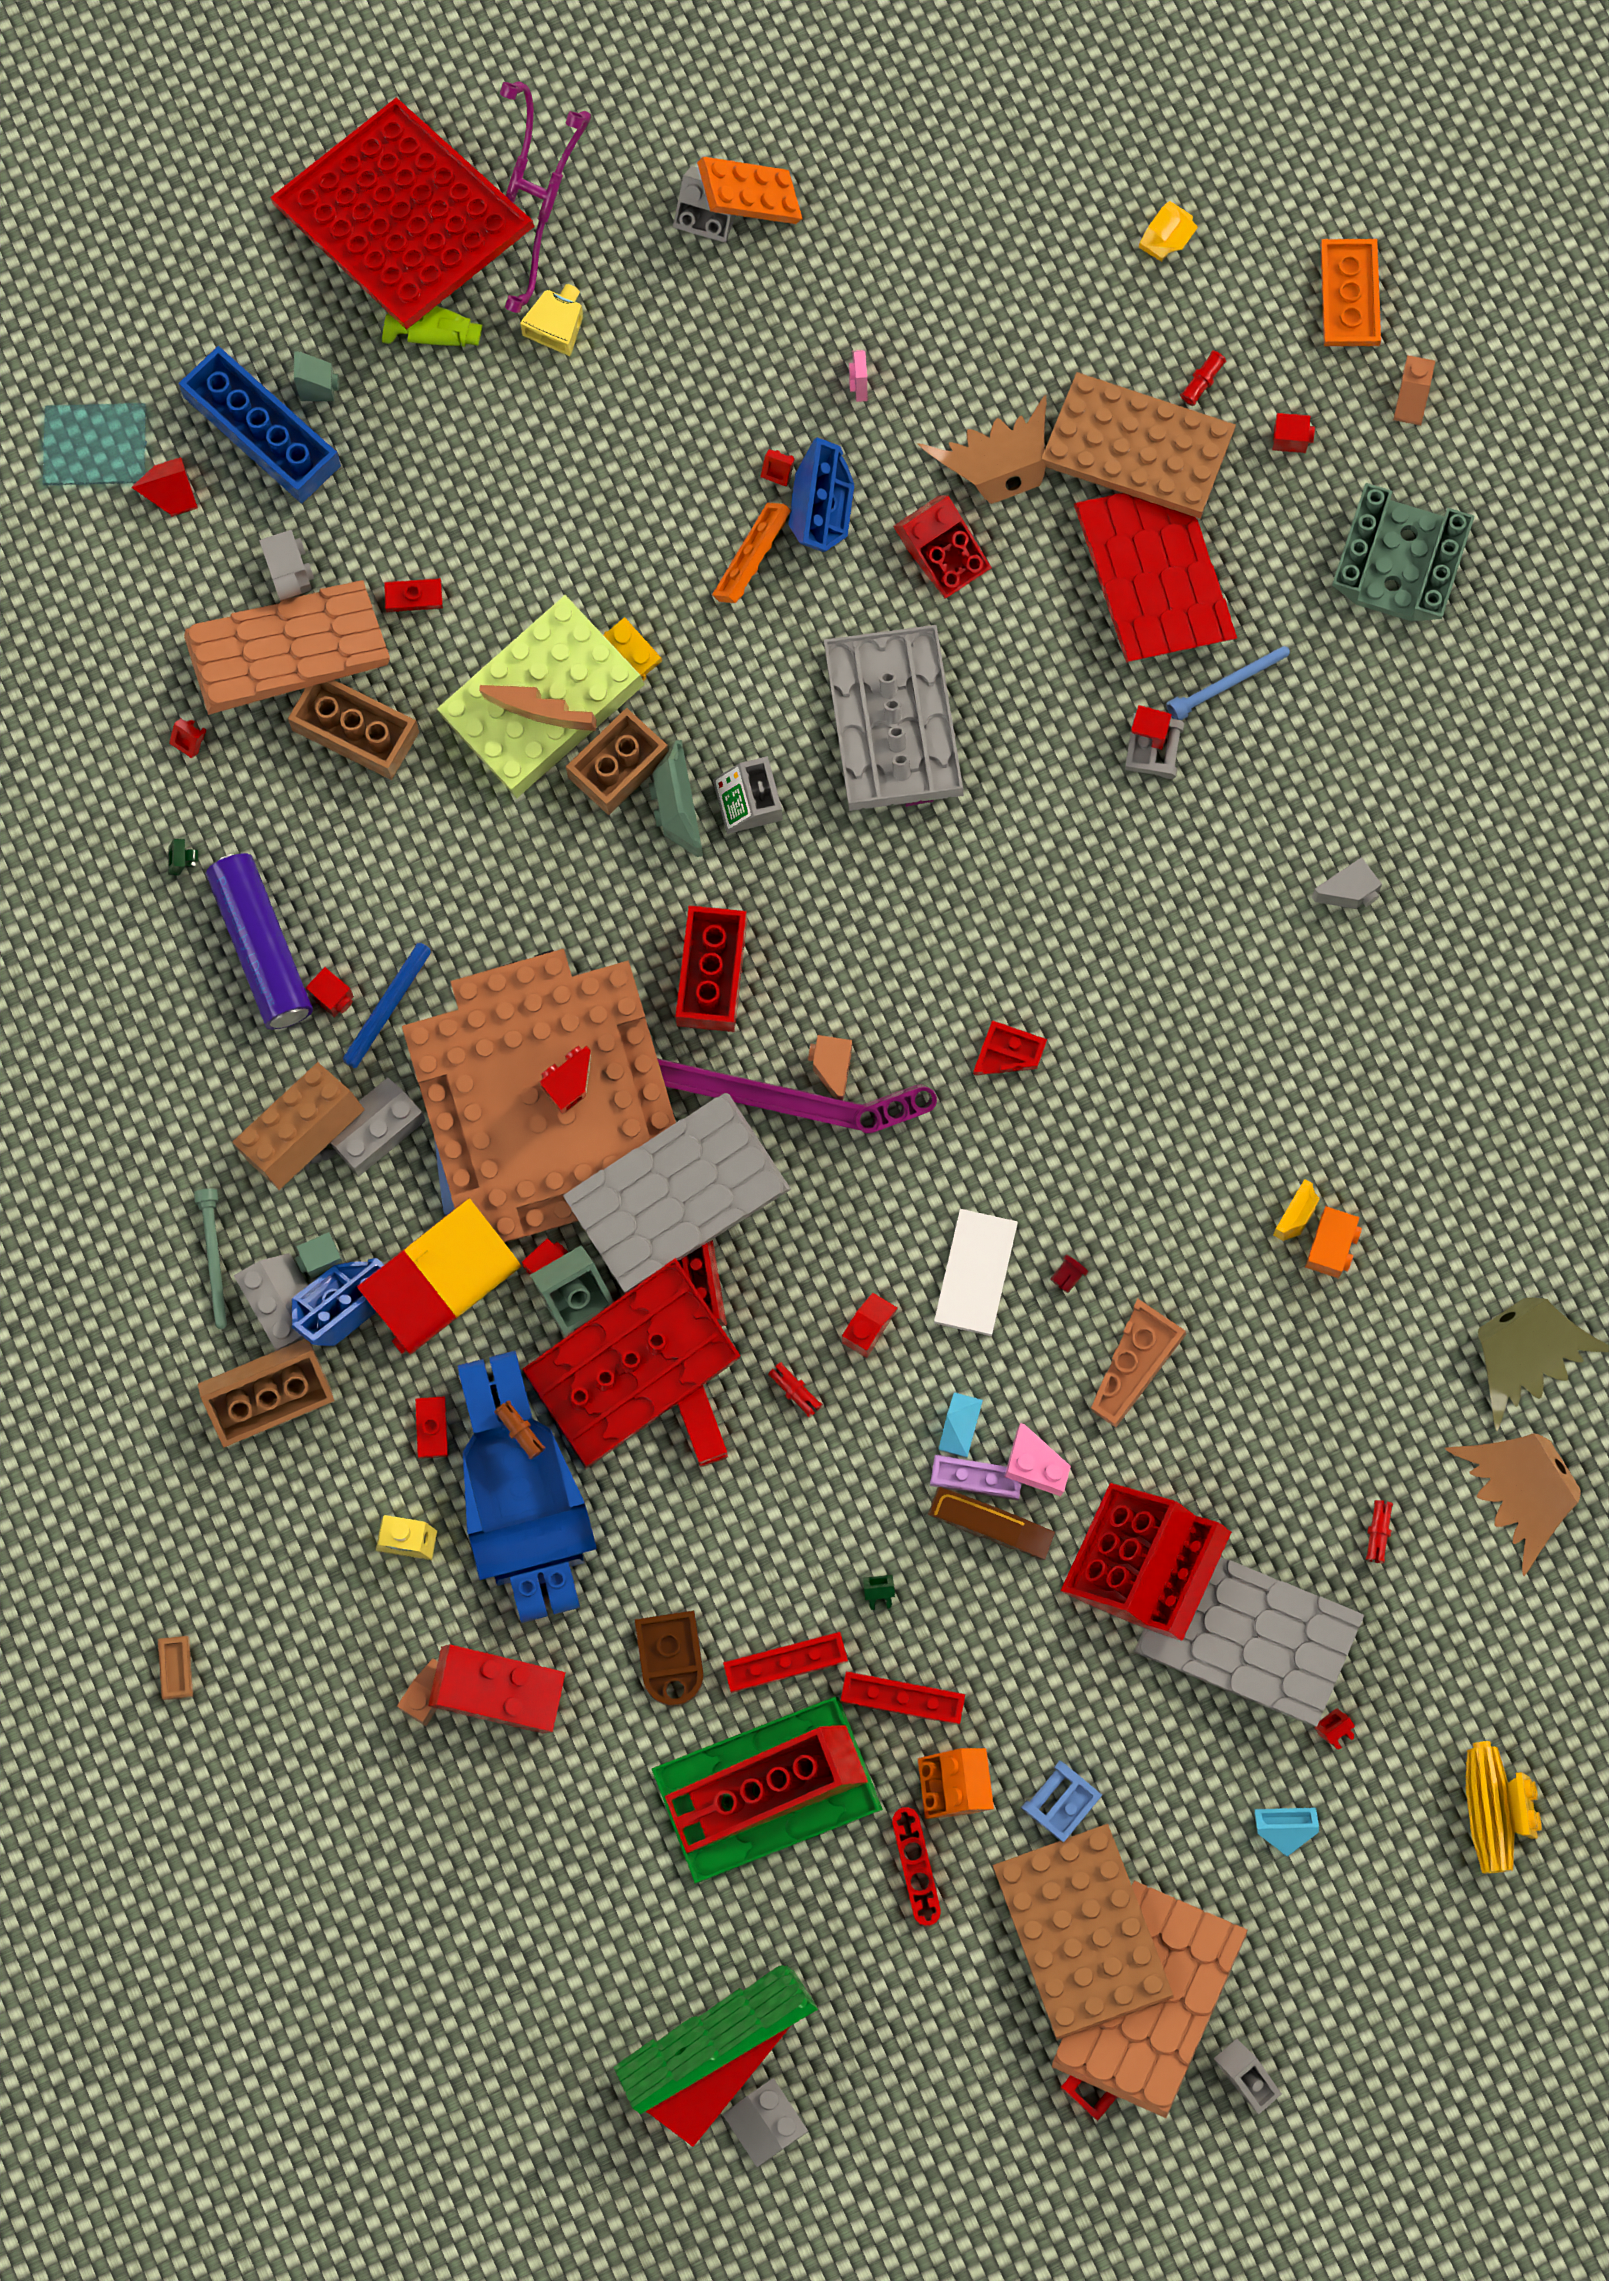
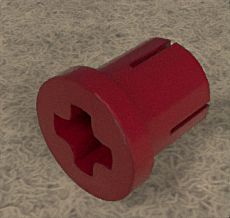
(1068, 1274)

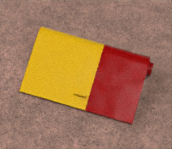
(439, 1277)

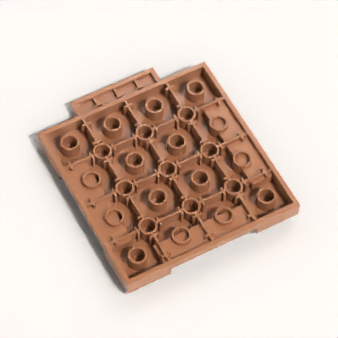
(484, 1096)

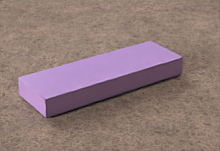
(973, 1477)

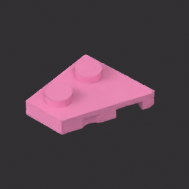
(858, 375)
(1036, 1463)

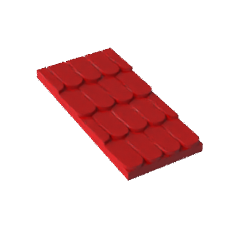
(1154, 576)
(631, 1363)

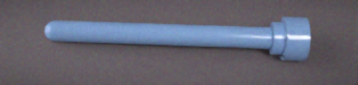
(1182, 706)

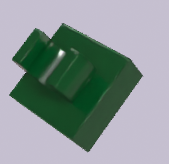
(179, 857)
(878, 1588)

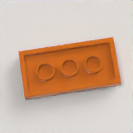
(749, 190)
(1350, 292)

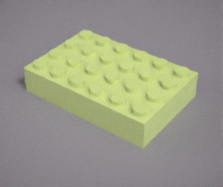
(565, 661)

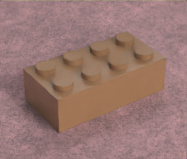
(354, 726)
(298, 1125)
(265, 1392)

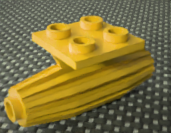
(1498, 1808)

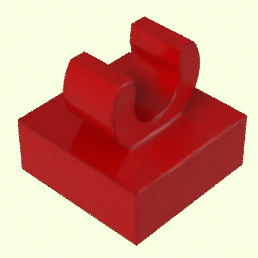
(777, 467)
(187, 737)
(1334, 1727)

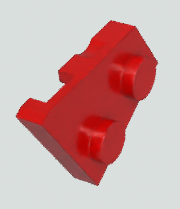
(1009, 1050)

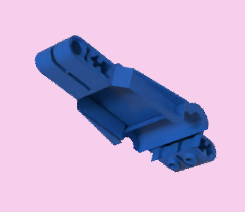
(520, 1512)

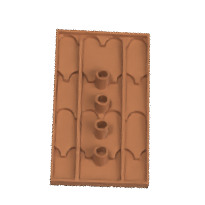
(286, 646)
(1151, 2049)

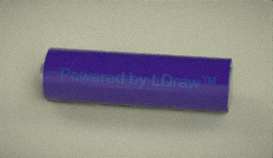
(259, 941)

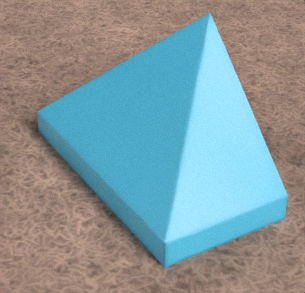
(960, 1424)
(1287, 1827)

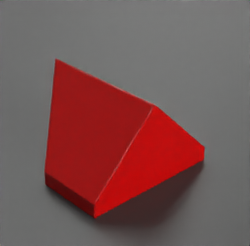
(168, 487)

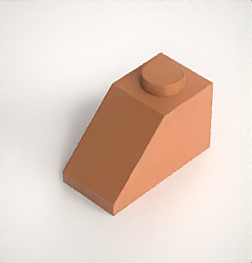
(1414, 390)
(831, 1063)
(417, 1696)

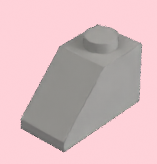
(1350, 887)
(1248, 2076)

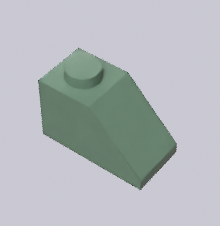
(314, 378)

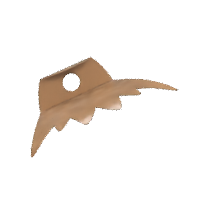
(996, 459)
(1530, 1482)

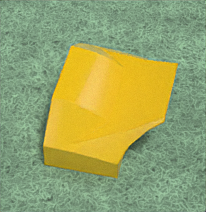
(1168, 231)
(1298, 1212)

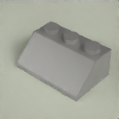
(379, 1128)
(270, 1290)

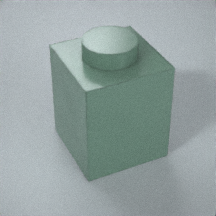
(318, 1255)

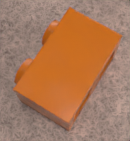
(1332, 1242)

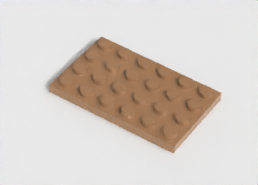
(1138, 445)
(1082, 1931)

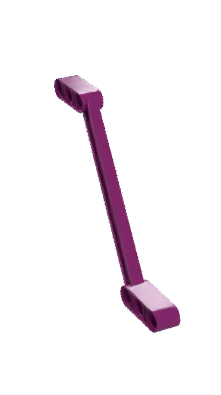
(796, 1101)

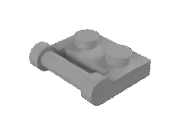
(1142, 756)

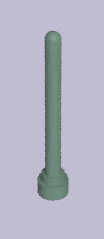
(206, 1201)

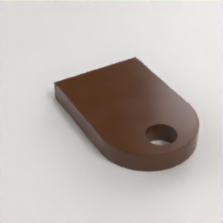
(670, 1654)

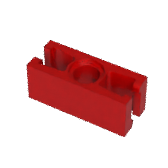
(702, 1428)

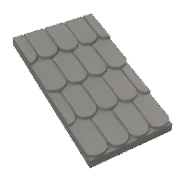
(893, 717)
(676, 1192)
(1262, 1642)

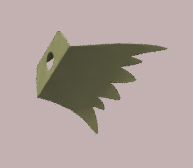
(1524, 1345)

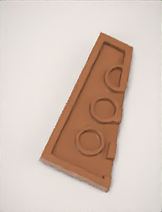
(1140, 1355)

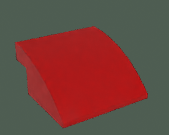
(1146, 1560)

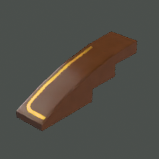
(991, 1523)

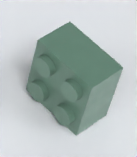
(572, 1289)

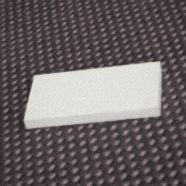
(975, 1272)

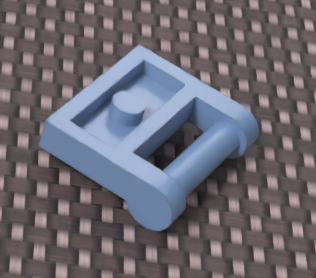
(1071, 1806)

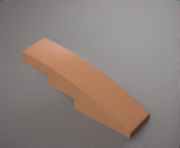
(528, 703)

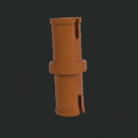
(519, 1429)

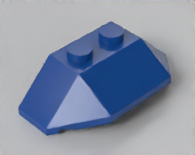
(821, 497)
(333, 1304)

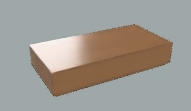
(175, 1668)

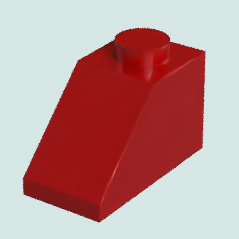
(868, 1324)

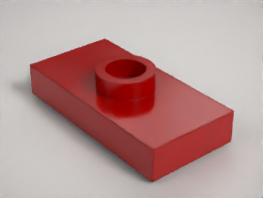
(413, 595)
(431, 1427)

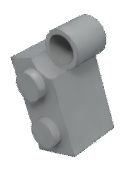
(286, 565)

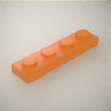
(751, 553)

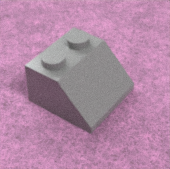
(765, 2122)

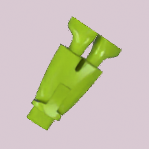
(435, 328)

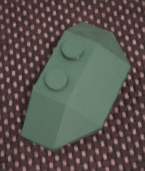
(675, 801)

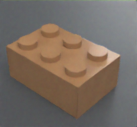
(617, 761)

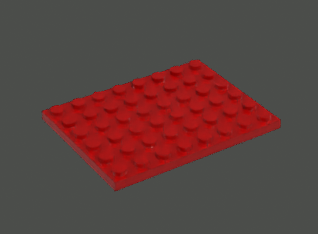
(402, 213)

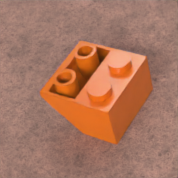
(955, 1783)

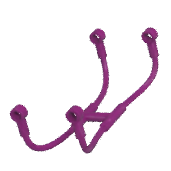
(575, 120)

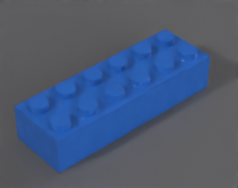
(260, 424)

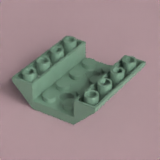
(1380, 554)

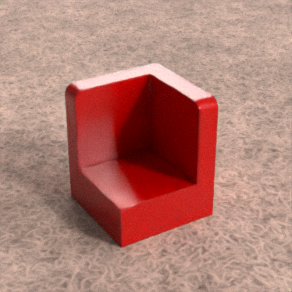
(1152, 724)

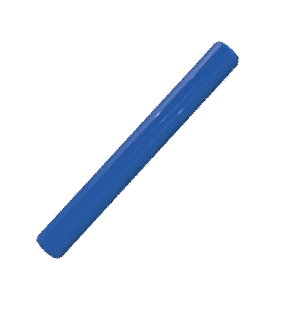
(386, 1005)

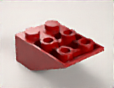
(942, 545)

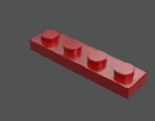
(785, 1662)
(902, 1698)

